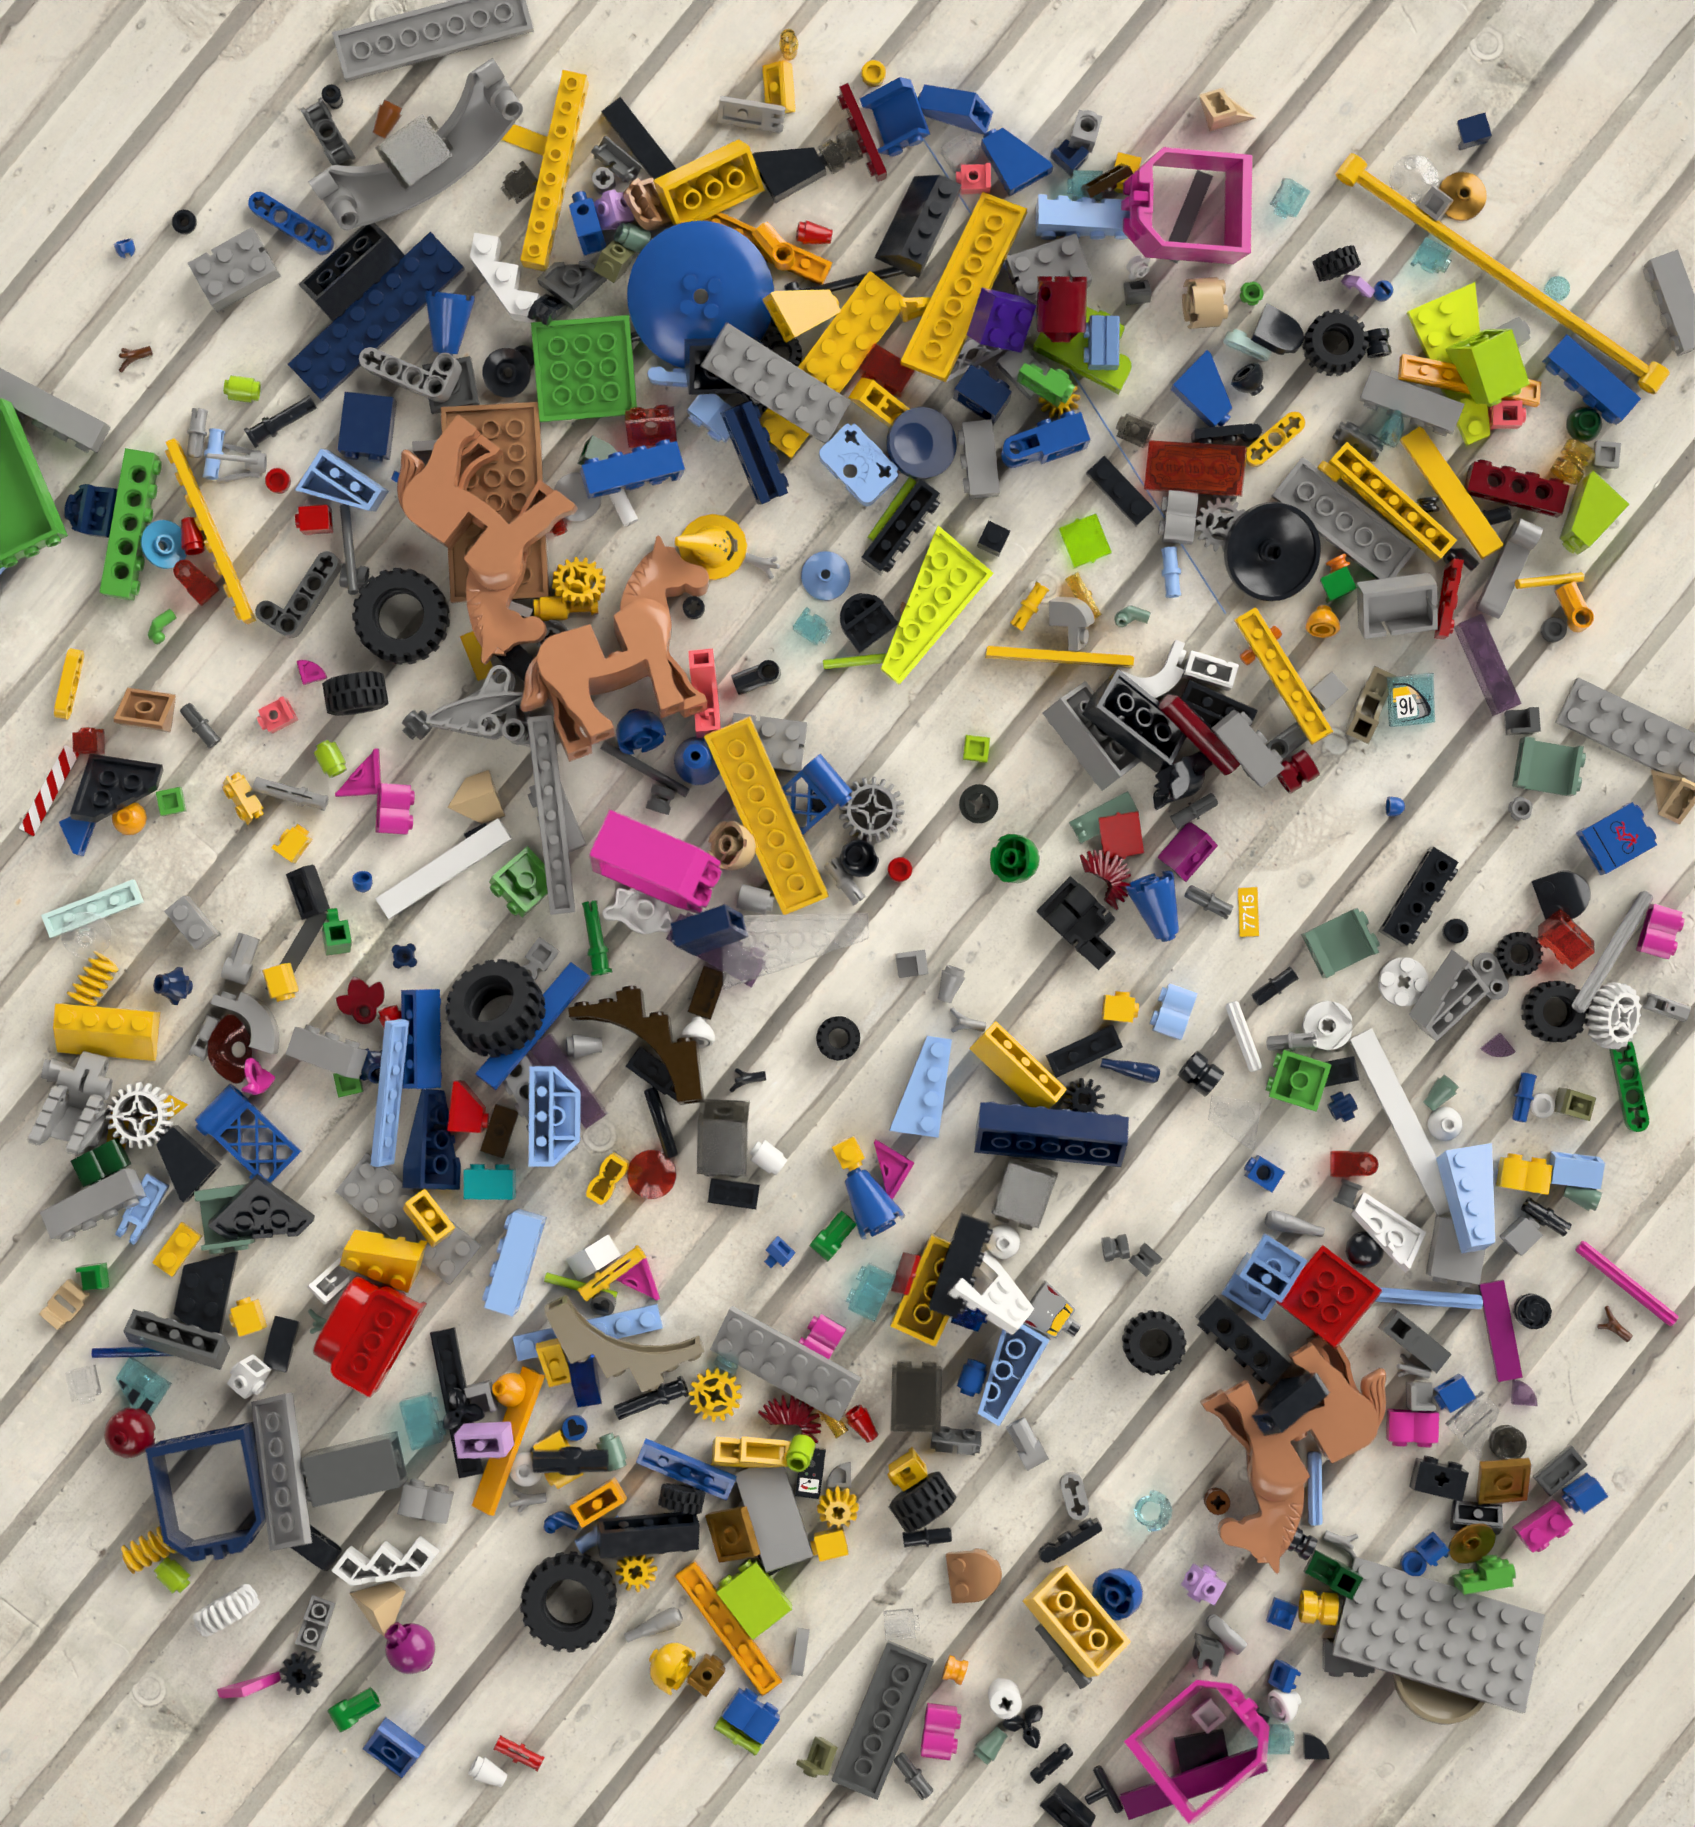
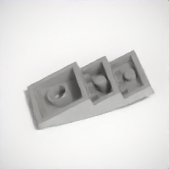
(774, 1516)

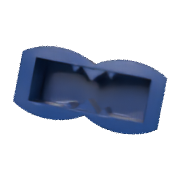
(1583, 1494)
(751, 1715)

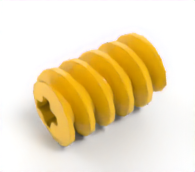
(94, 980)
(146, 1552)

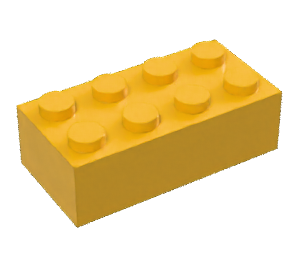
(912, 1312)
(1076, 1621)

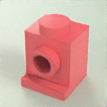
(977, 186)
(1513, 409)
(285, 715)

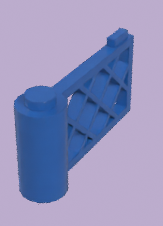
(826, 785)
(224, 1111)

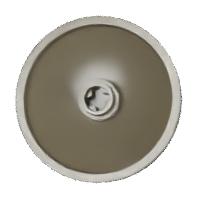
(1435, 1703)

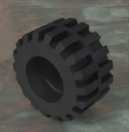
(1345, 325)
(355, 693)
(1534, 1012)
(1169, 1357)
(922, 1502)

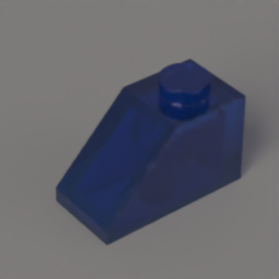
(585, 1382)

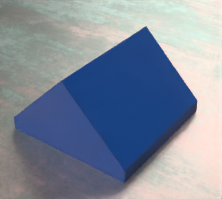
(394, 1747)

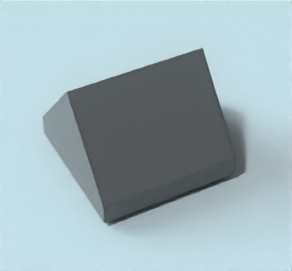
(1137, 292)

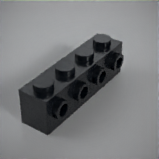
(900, 527)
(1419, 896)
(960, 1261)
(647, 1534)

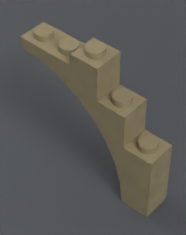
(614, 1356)

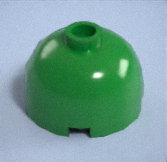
(1014, 858)

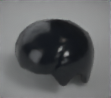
(859, 858)
(1363, 1250)

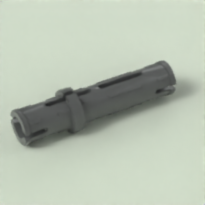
(1068, 1664)

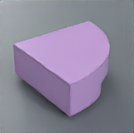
(1357, 282)

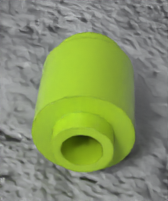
(242, 389)
(330, 758)
(800, 1452)
(172, 1575)

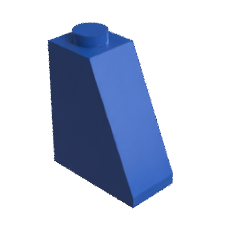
(955, 108)
(1014, 160)
(1204, 392)

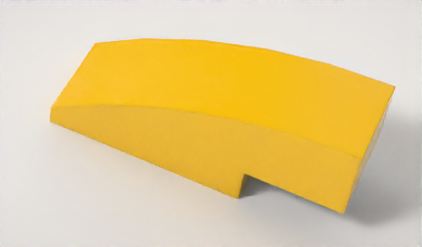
(749, 1452)

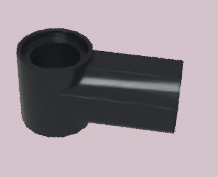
(753, 677)

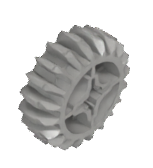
(869, 831)

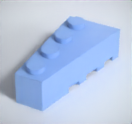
(1079, 217)
(924, 1095)
(1470, 1195)
(1009, 1371)

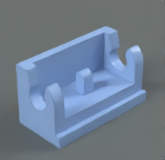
(1576, 1170)

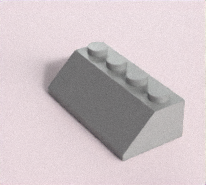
(1093, 748)

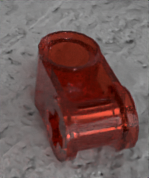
(197, 584)
(1348, 1164)

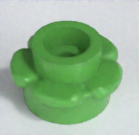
(1251, 287)

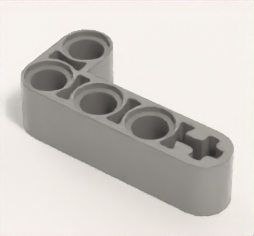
(407, 372)
(1499, 586)

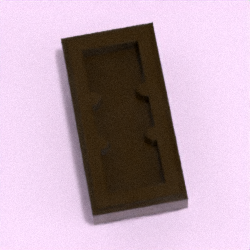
(1107, 181)
(706, 993)
(499, 1131)

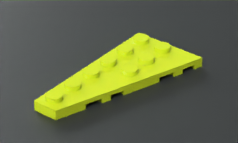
(1441, 326)
(940, 592)

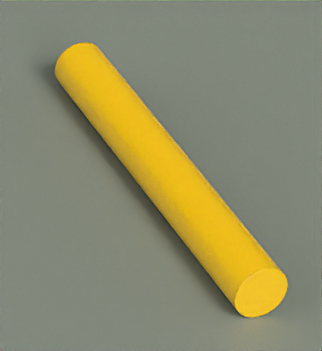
(1549, 580)

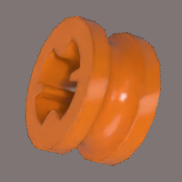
(1338, 563)

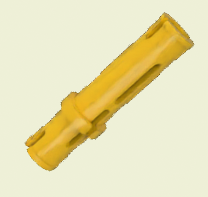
(588, 1290)

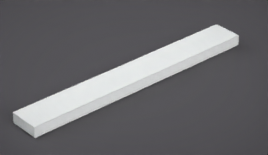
(1401, 1117)

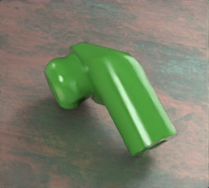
(157, 625)

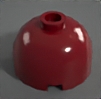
(129, 1432)

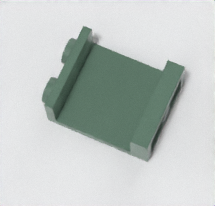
(1548, 767)
(1341, 942)
(210, 1203)

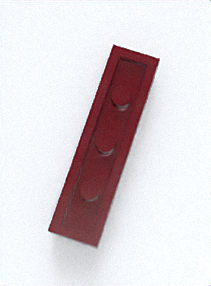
(857, 123)

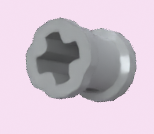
(597, 178)

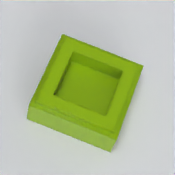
(976, 748)

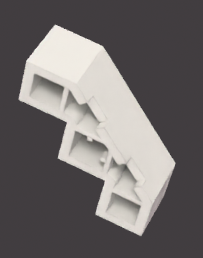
(502, 277)
(386, 1563)

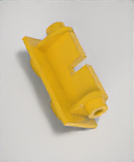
(236, 790)

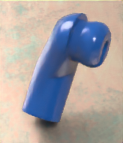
(559, 1520)

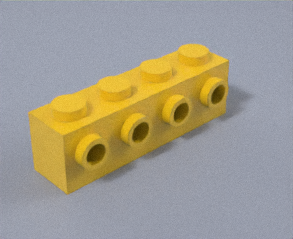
(1034, 1088)

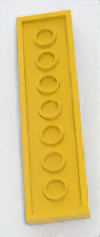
(971, 267)
(840, 351)
(766, 815)

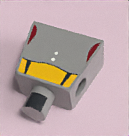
(1051, 1312)

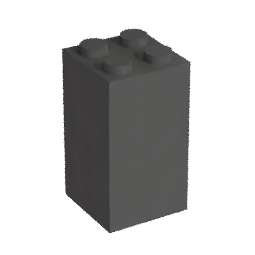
(354, 1469)

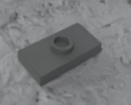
(1560, 1470)

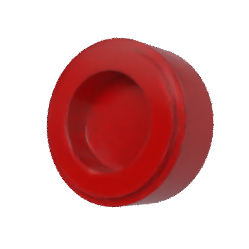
(277, 480)
(899, 869)

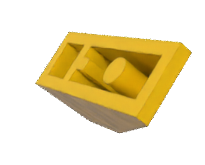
(877, 401)

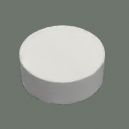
(1542, 1105)

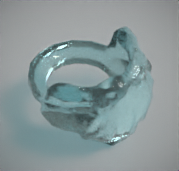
(1164, 1516)

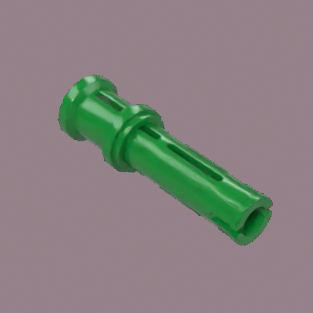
(597, 950)

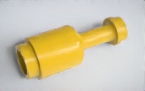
(553, 609)

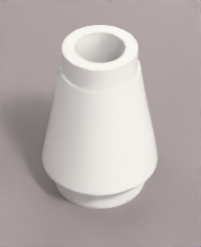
(487, 1772)

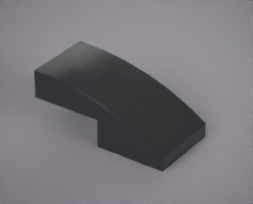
(280, 1343)

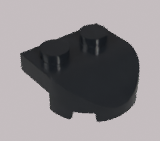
(865, 620)
(1562, 891)

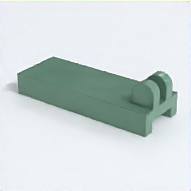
(1087, 825)

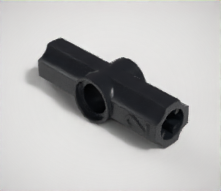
(570, 1460)

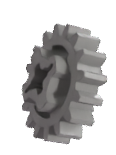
(1215, 515)

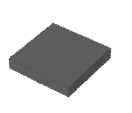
(465, 391)

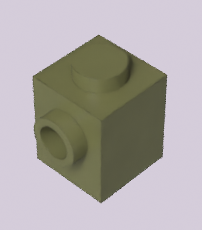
(613, 261)

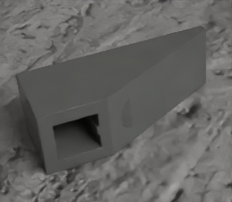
(1414, 1340)

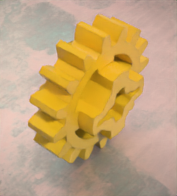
(579, 581)
(726, 1399)

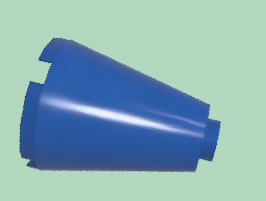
(448, 320)
(699, 771)
(1156, 903)
(870, 1204)

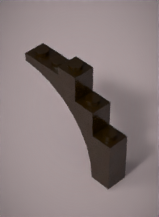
(629, 1013)

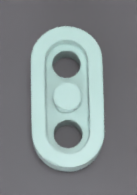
(1239, 341)

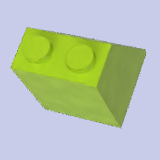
(1490, 365)
(1590, 513)

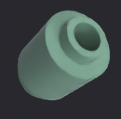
(632, 237)
(615, 1450)

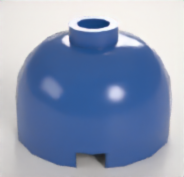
(639, 730)
(1118, 1593)

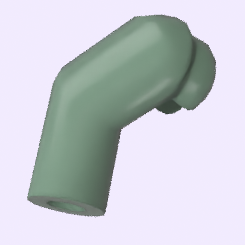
(1130, 614)

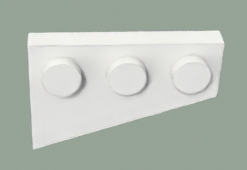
(1391, 1231)

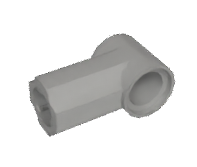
(239, 965)
(1028, 1447)

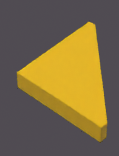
(912, 307)

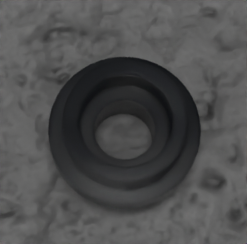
(181, 215)

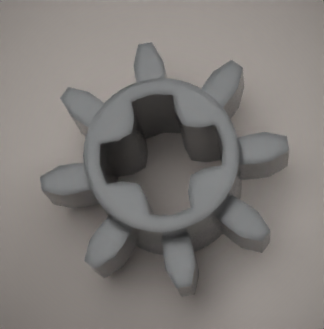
(416, 725)

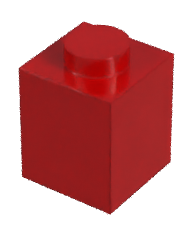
(314, 519)

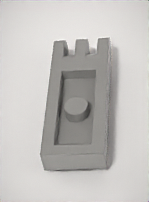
(751, 114)

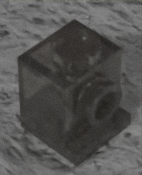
(519, 183)
(1125, 430)

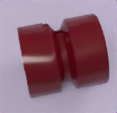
(1298, 770)

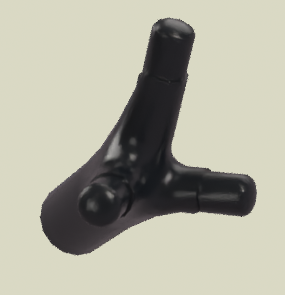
(747, 1078)

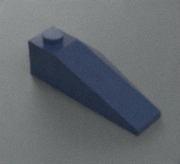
(430, 1151)

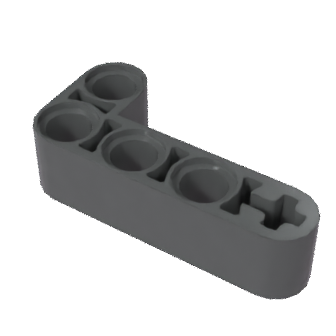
(302, 592)

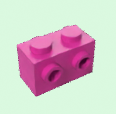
(1543, 1526)

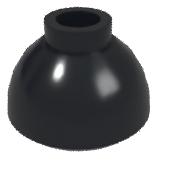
(1249, 379)

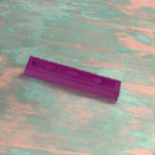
(1500, 1331)

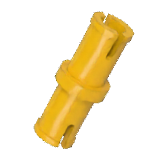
(1029, 606)

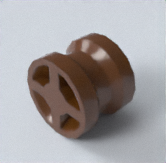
(1211, 1497)

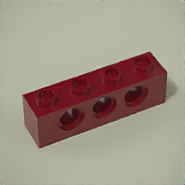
(1478, 486)

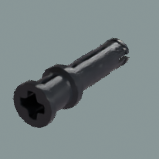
(270, 426)
(663, 1395)

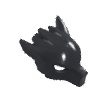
(1180, 779)

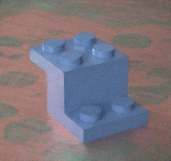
(1264, 1277)

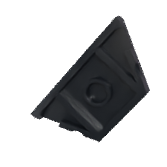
(206, 1292)

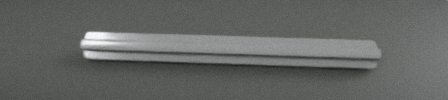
(1612, 952)

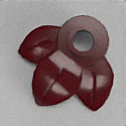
(361, 996)

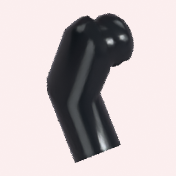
(1462, 554)

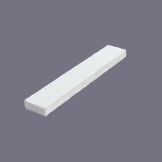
(443, 868)

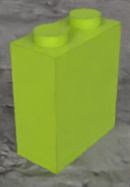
(753, 1598)

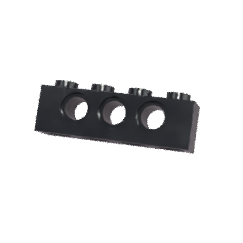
(1274, 1362)

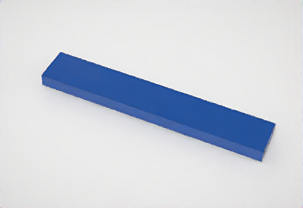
(557, 998)

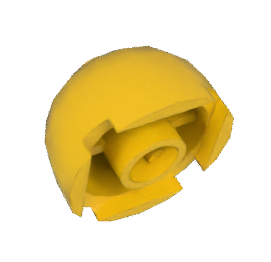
(670, 1666)

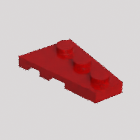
(1448, 598)

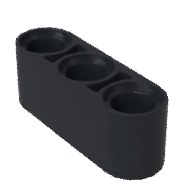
(321, 1551)

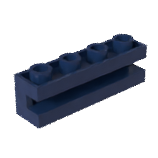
(754, 452)

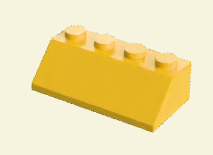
(713, 181)
(106, 1031)

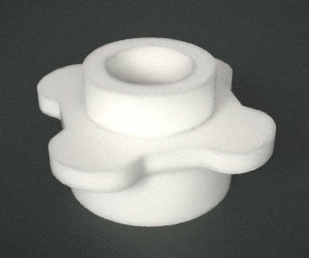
(1138, 267)

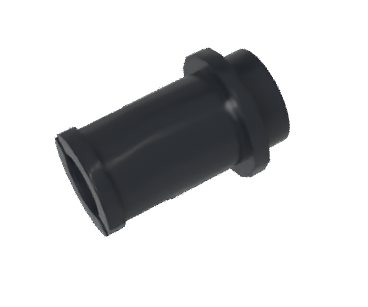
(332, 96)

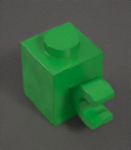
(336, 934)

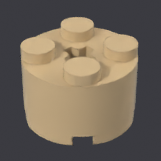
(1204, 302)

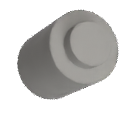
(755, 899)

